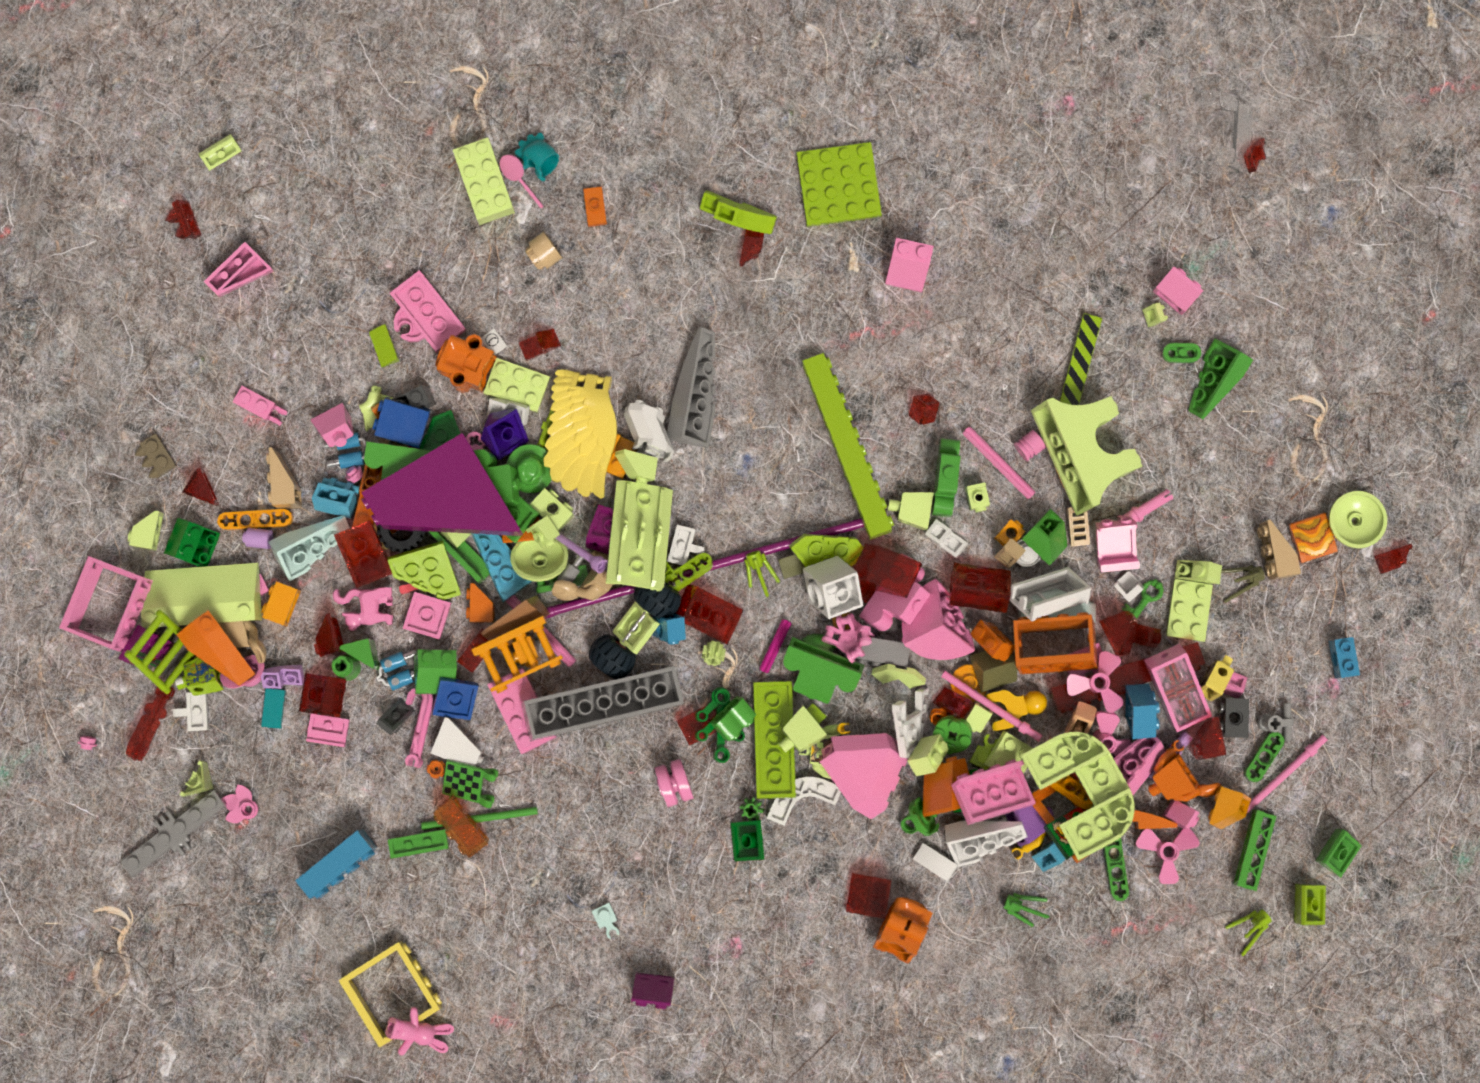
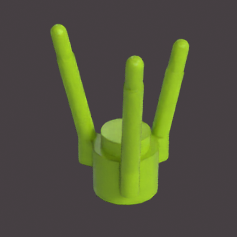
(756, 560)
(1260, 922)

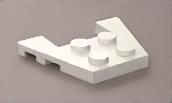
(909, 728)

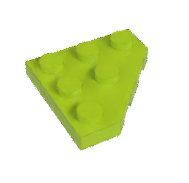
(817, 548)
(427, 570)

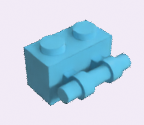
(335, 497)

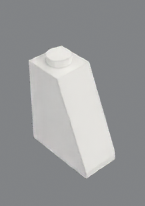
(456, 745)

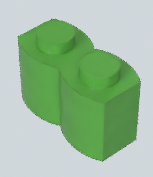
(733, 719)

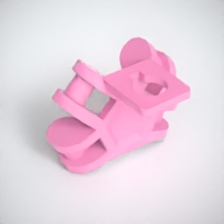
(849, 640)

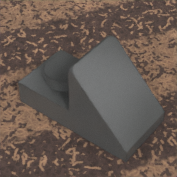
(395, 717)

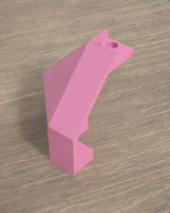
(864, 769)

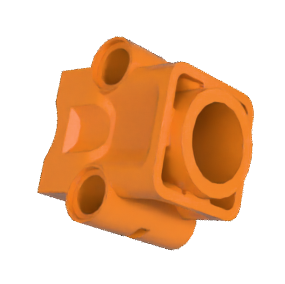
(460, 361)
(903, 929)

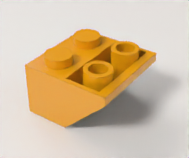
(1229, 808)

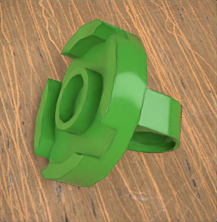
(924, 825)

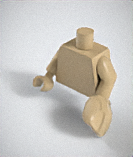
(591, 588)
(245, 635)

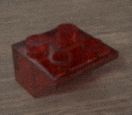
(868, 895)

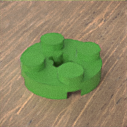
(955, 725)

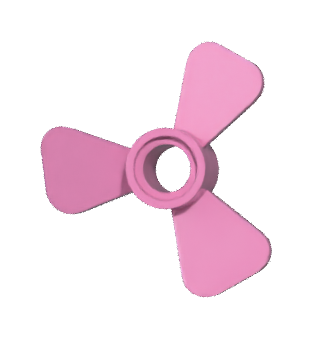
(1106, 665)
(1107, 723)
(1185, 840)

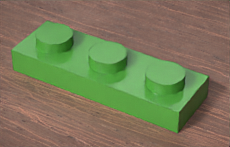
(418, 843)

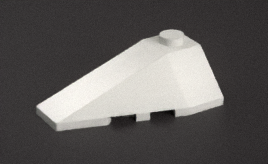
(975, 840)

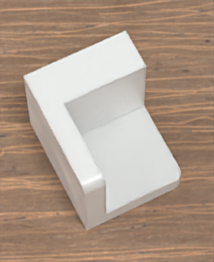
(1129, 586)

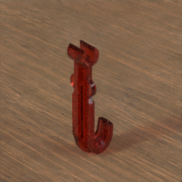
(148, 725)

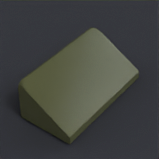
(790, 566)

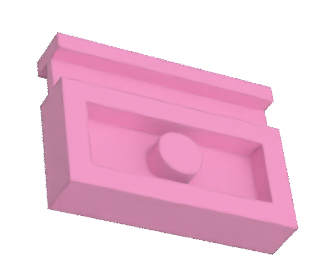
(327, 730)

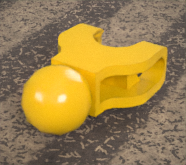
(1018, 706)

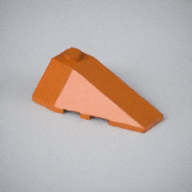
(212, 645)

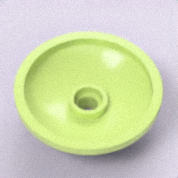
(1370, 519)
(538, 563)

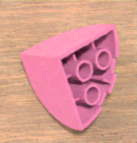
(938, 628)

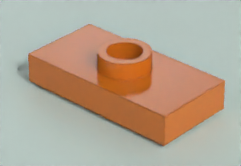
(595, 206)

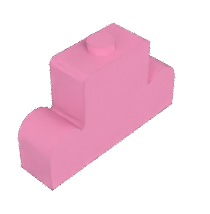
(885, 606)

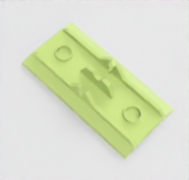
(639, 535)

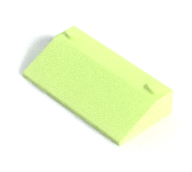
(186, 593)

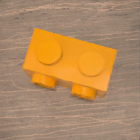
(519, 655)

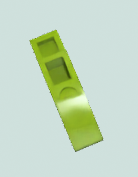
(738, 214)

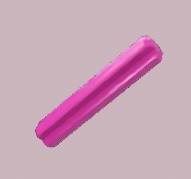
(775, 646)

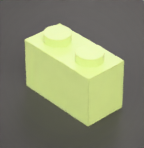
(928, 755)

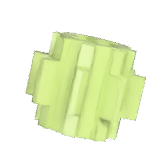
(713, 653)

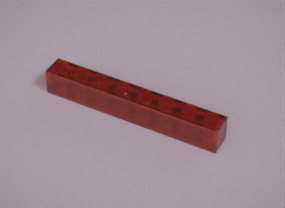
(1128, 674)

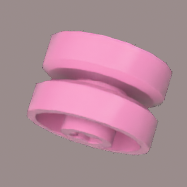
(673, 783)

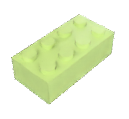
(483, 181)

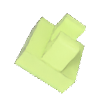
(1154, 314)

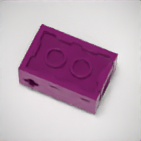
(600, 530)

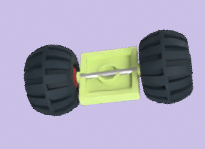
(617, 656)

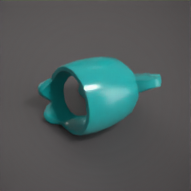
(538, 154)

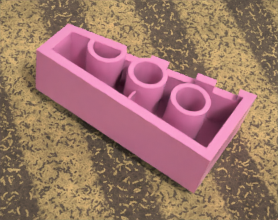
(1139, 761)

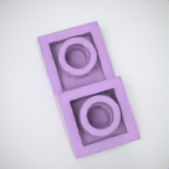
(278, 676)

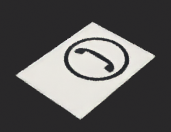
(493, 341)

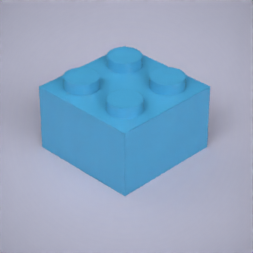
(1141, 711)

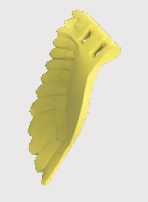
(581, 432)

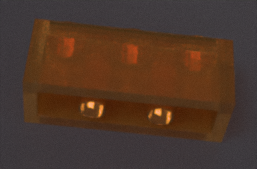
(460, 826)

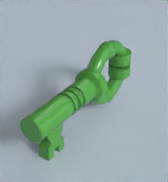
(1146, 598)

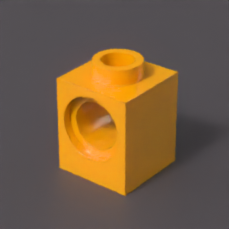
(1002, 538)

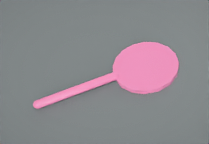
(513, 170)

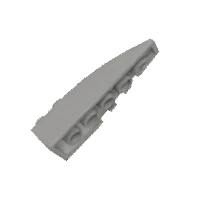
(692, 403)

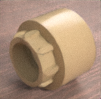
(543, 252)

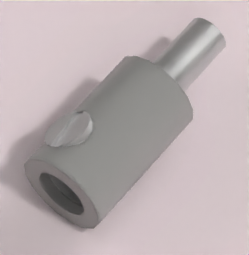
(571, 571)

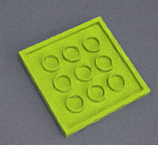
(839, 184)

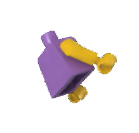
(1033, 826)

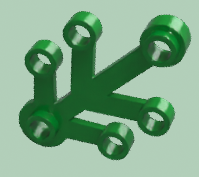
(720, 742)

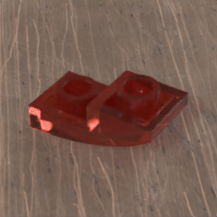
(468, 659)

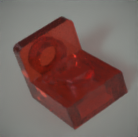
(1148, 636)

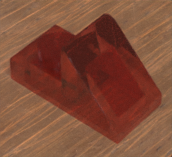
(540, 344)
(953, 703)

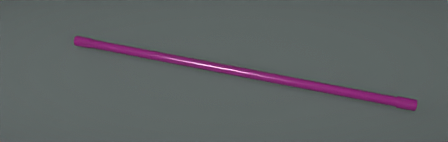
(718, 563)

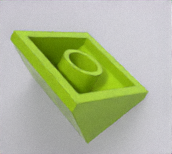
(1310, 904)

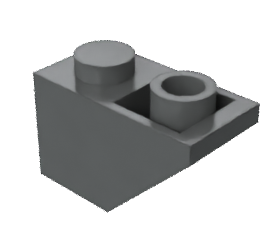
(417, 397)

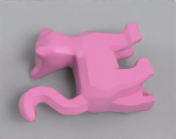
(369, 606)

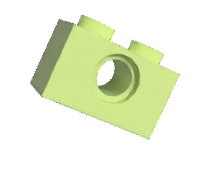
(548, 498)

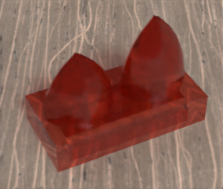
(183, 214)

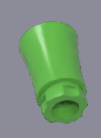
(353, 667)

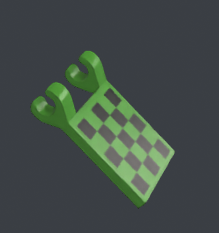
(466, 782)

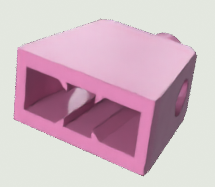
(334, 426)

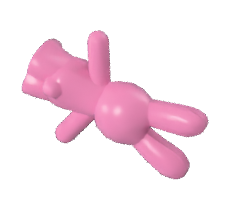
(421, 1033)

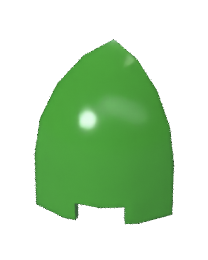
(816, 639)

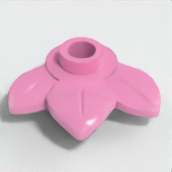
(237, 805)

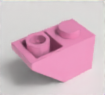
(1181, 814)

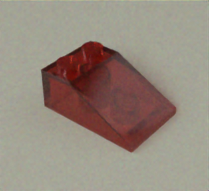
(363, 554)
(886, 570)
(709, 613)

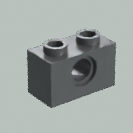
(1241, 709)

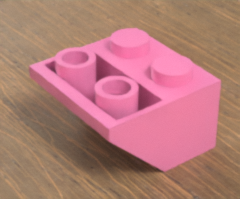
(1178, 290)

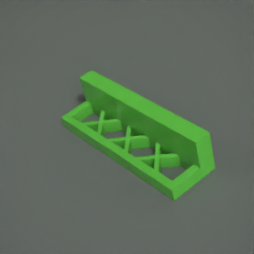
(466, 558)
(1249, 848)

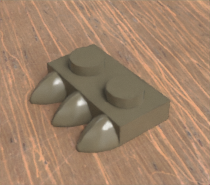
(156, 456)

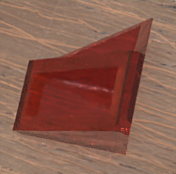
(200, 488)

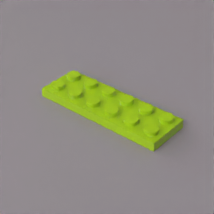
(773, 766)

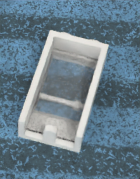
(1049, 593)

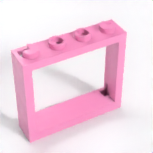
(83, 594)

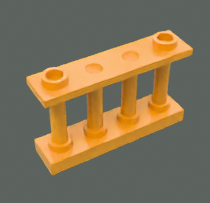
(502, 643)

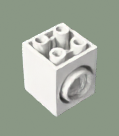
(833, 587)

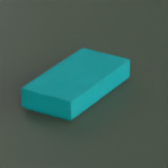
(273, 708)

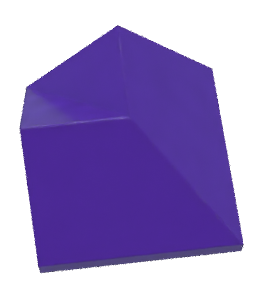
(504, 432)

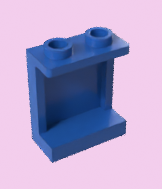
(401, 422)

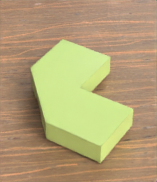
(889, 673)

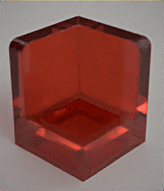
(924, 409)

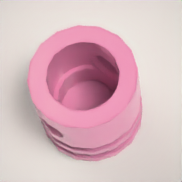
(1029, 445)

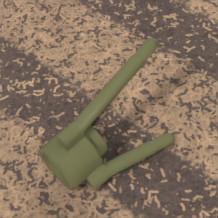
(1253, 576)

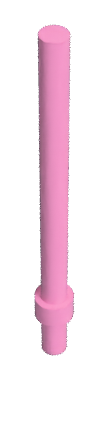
(1023, 727)
(1309, 751)

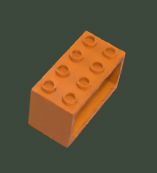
(1055, 663)

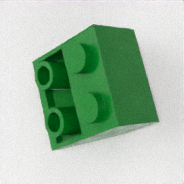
(192, 543)

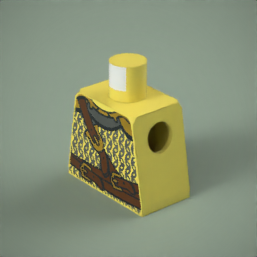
(1216, 678)

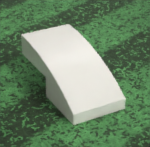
(500, 404)
(946, 539)
(935, 862)

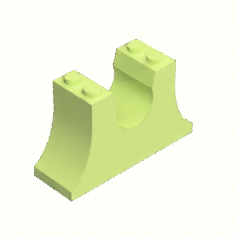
(1073, 447)

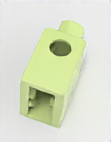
(913, 508)
(801, 732)

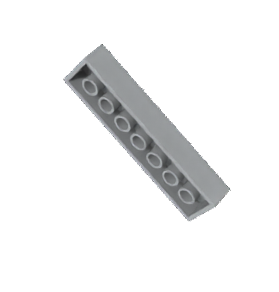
(602, 703)

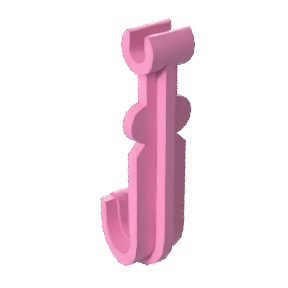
(420, 729)

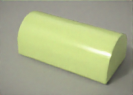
(220, 152)

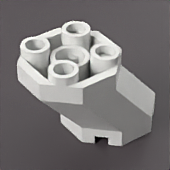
(648, 430)

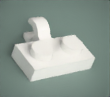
(683, 545)
(196, 712)

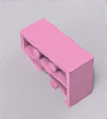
(237, 271)

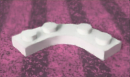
(804, 787)

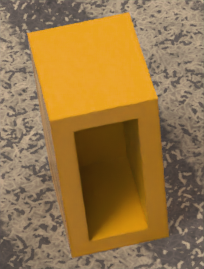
(280, 604)

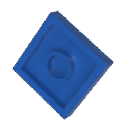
(455, 698)

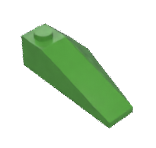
(1221, 372)

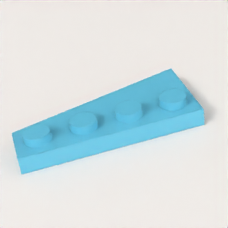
(497, 560)

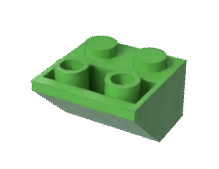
(1047, 537)

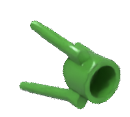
(1014, 904)

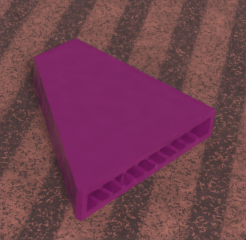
(441, 494)

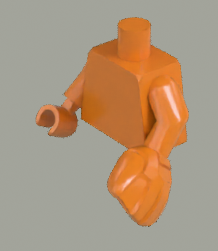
(1175, 779)

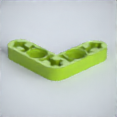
(671, 575)

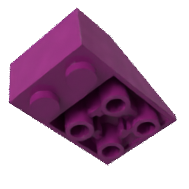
(653, 990)

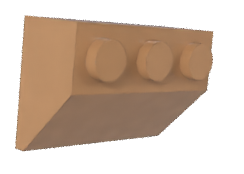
(520, 615)

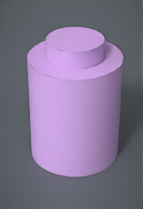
(257, 538)

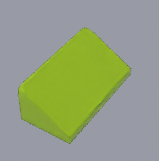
(384, 345)

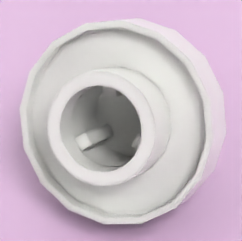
(1029, 557)

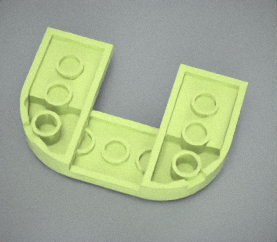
(1102, 781)

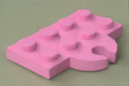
(424, 312)

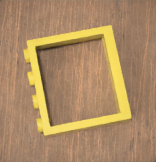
(362, 1008)

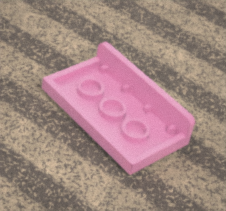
(992, 792)

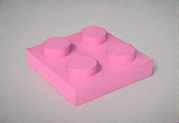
(427, 615)

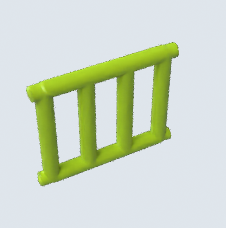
(142, 665)

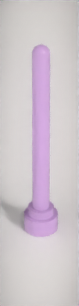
(597, 563)

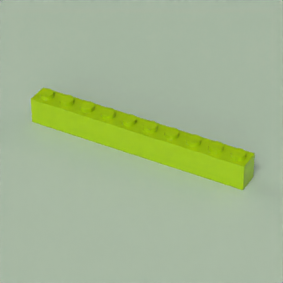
(847, 447)

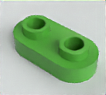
(1180, 352)

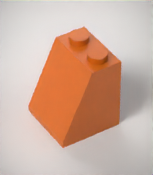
(937, 788)

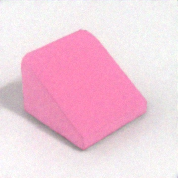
(1235, 685)

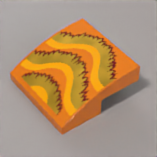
(1312, 537)

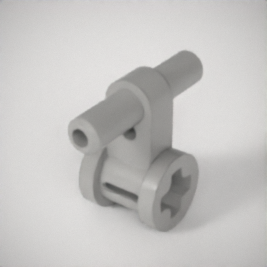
(1275, 723)

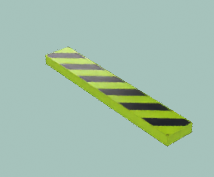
(1080, 359)

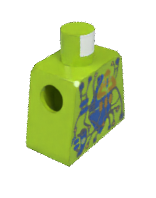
(199, 678)

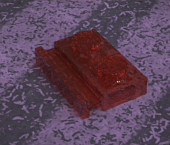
(690, 725)

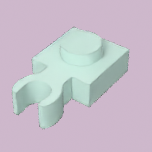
(605, 917)

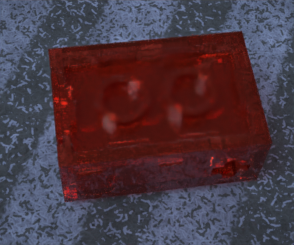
(980, 587)

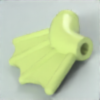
(373, 398)

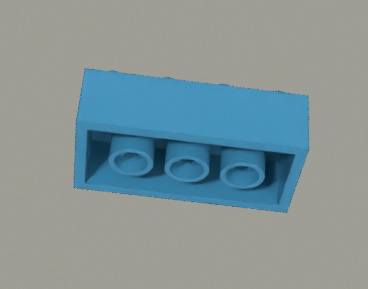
(334, 865)

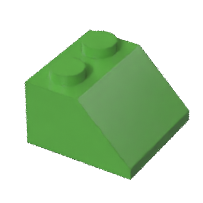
(430, 666)

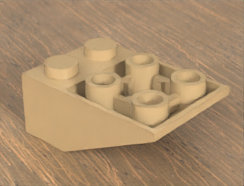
(285, 490)
(1278, 554)

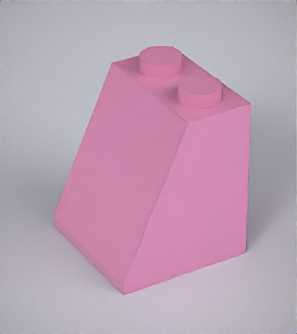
(909, 265)

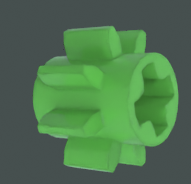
(756, 806)

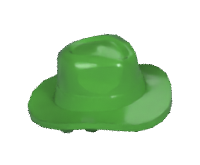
(530, 467)

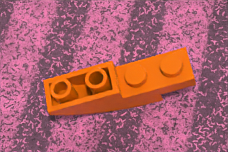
(369, 478)

